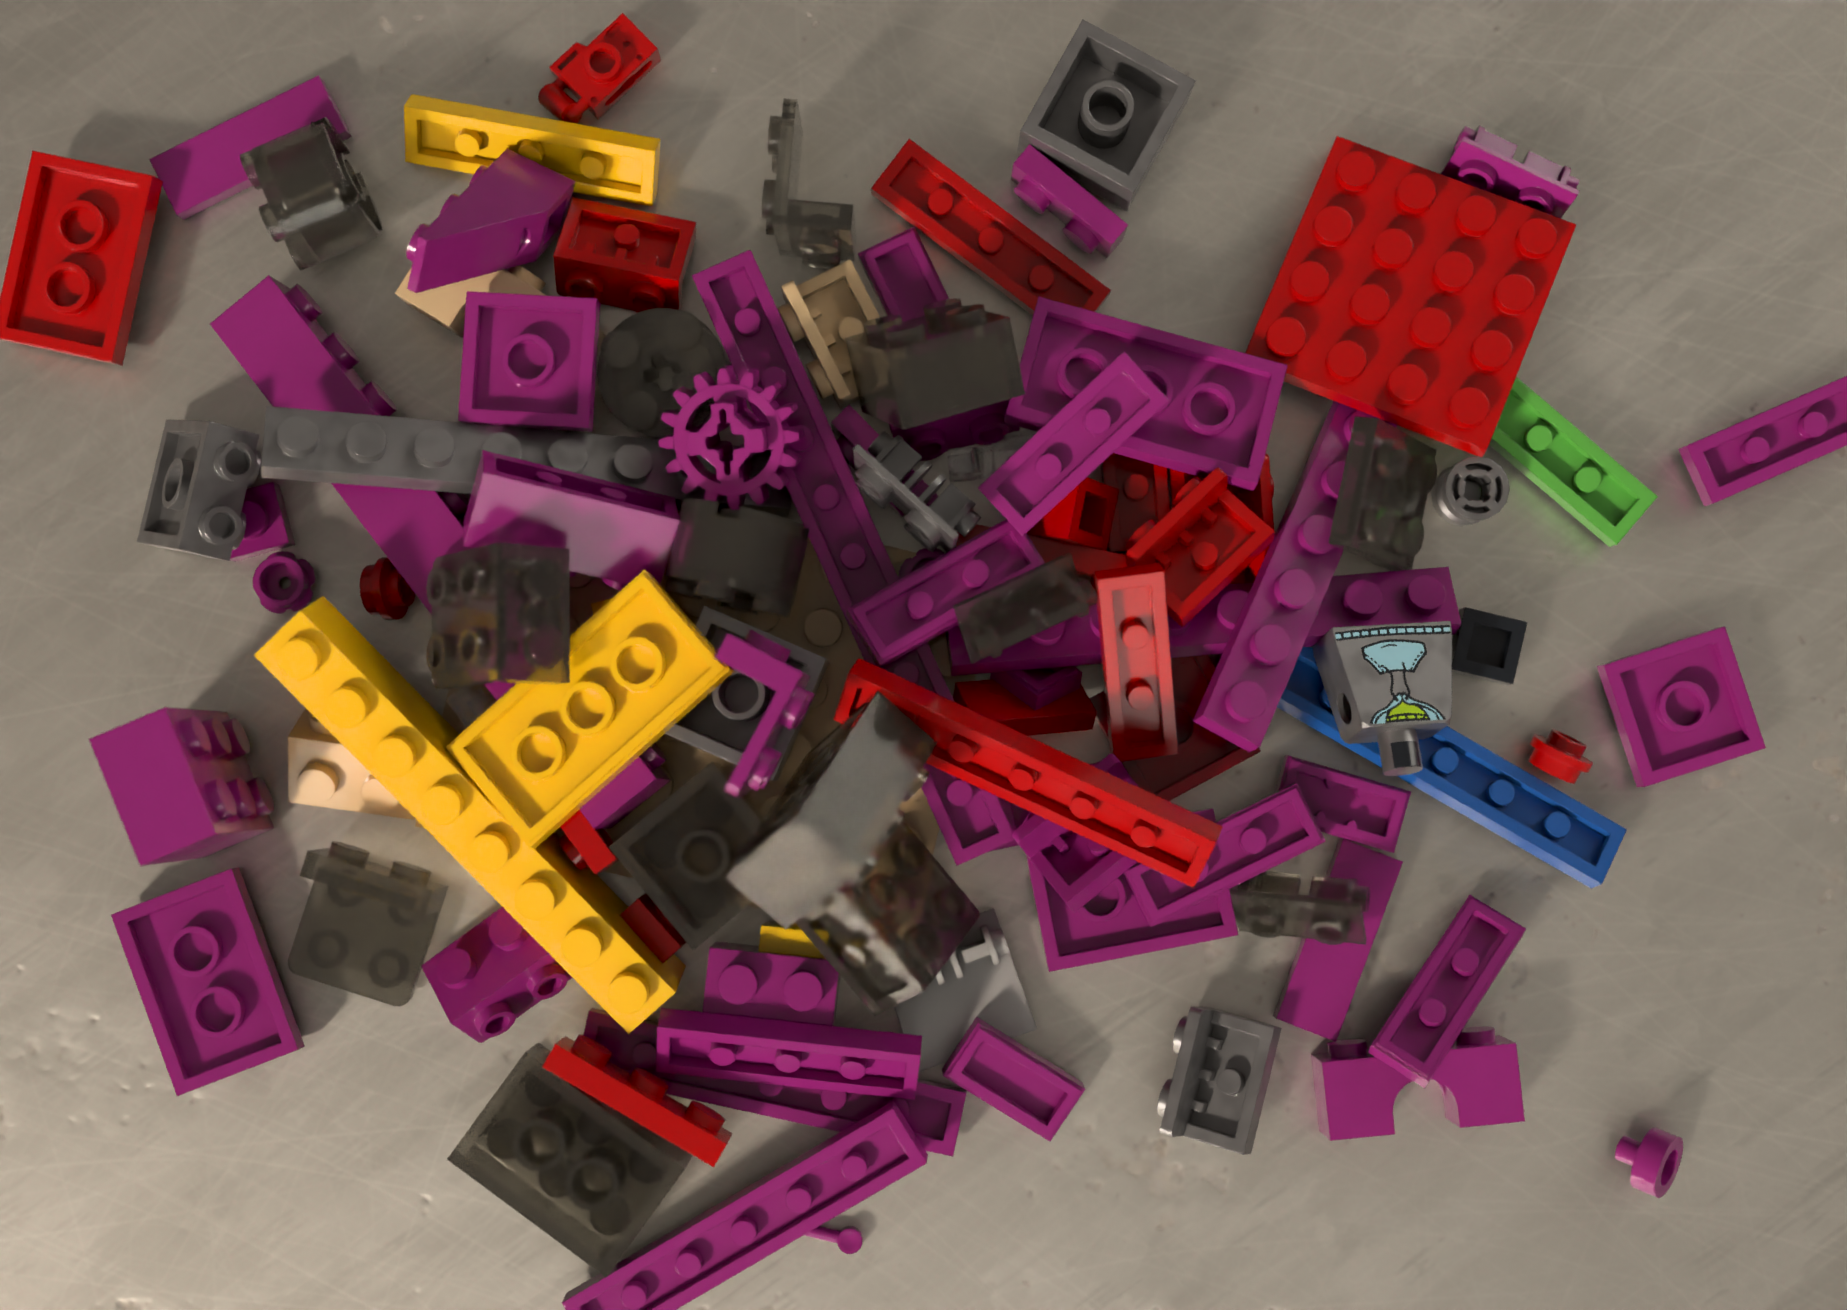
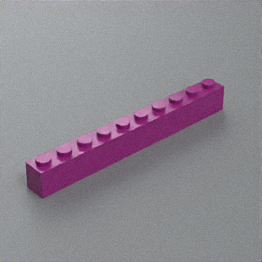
(302, 367)

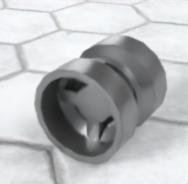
(1459, 499)

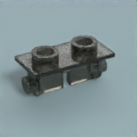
(1023, 607)
(1330, 913)

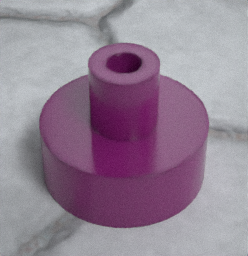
(1652, 1160)

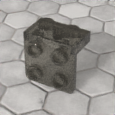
(806, 229)
(500, 616)
(365, 923)

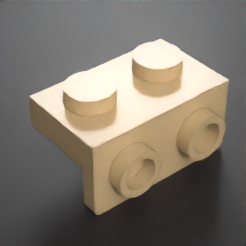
(825, 314)
(330, 776)

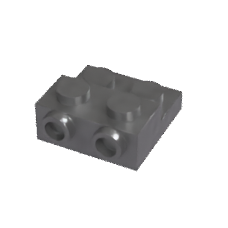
(200, 488)

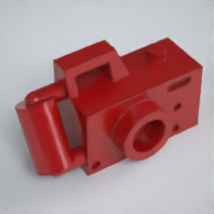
(599, 72)

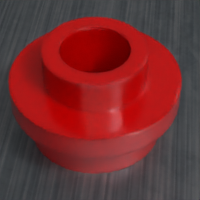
(385, 590)
(1559, 756)

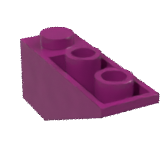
(493, 225)

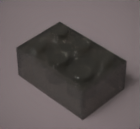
(834, 813)
(569, 1162)

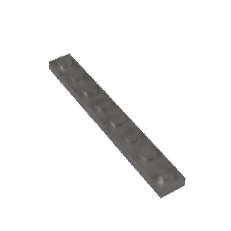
(447, 454)

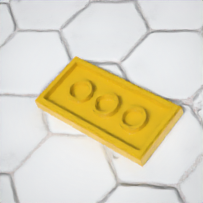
(559, 745)

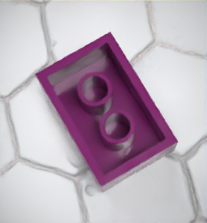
(183, 784)

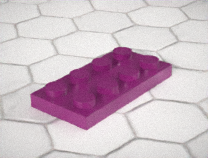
(1217, 396)

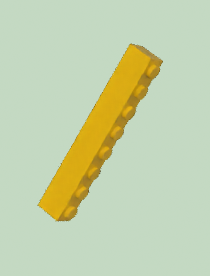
(405, 749)

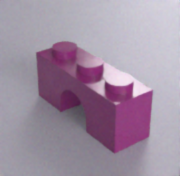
(1359, 1090)

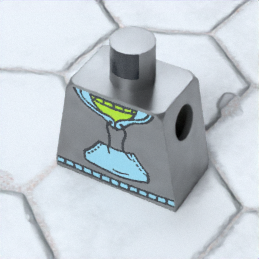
(1389, 686)

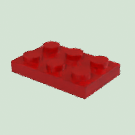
(78, 257)

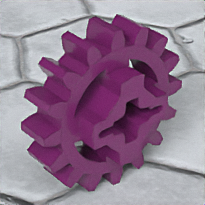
(731, 410)

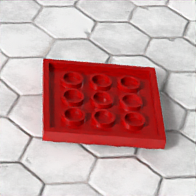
(1410, 295)

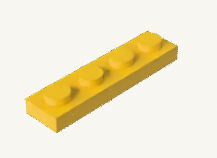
(469, 136)

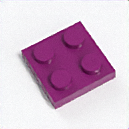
(529, 361)
(1681, 707)

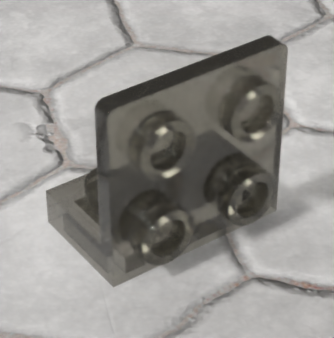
(895, 925)

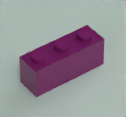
(605, 524)

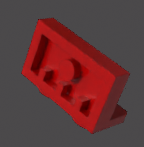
(623, 256)

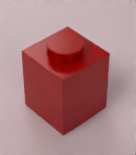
(1081, 516)

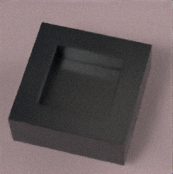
(1487, 646)

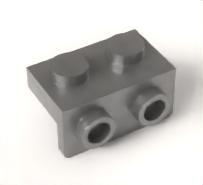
(1218, 1078)

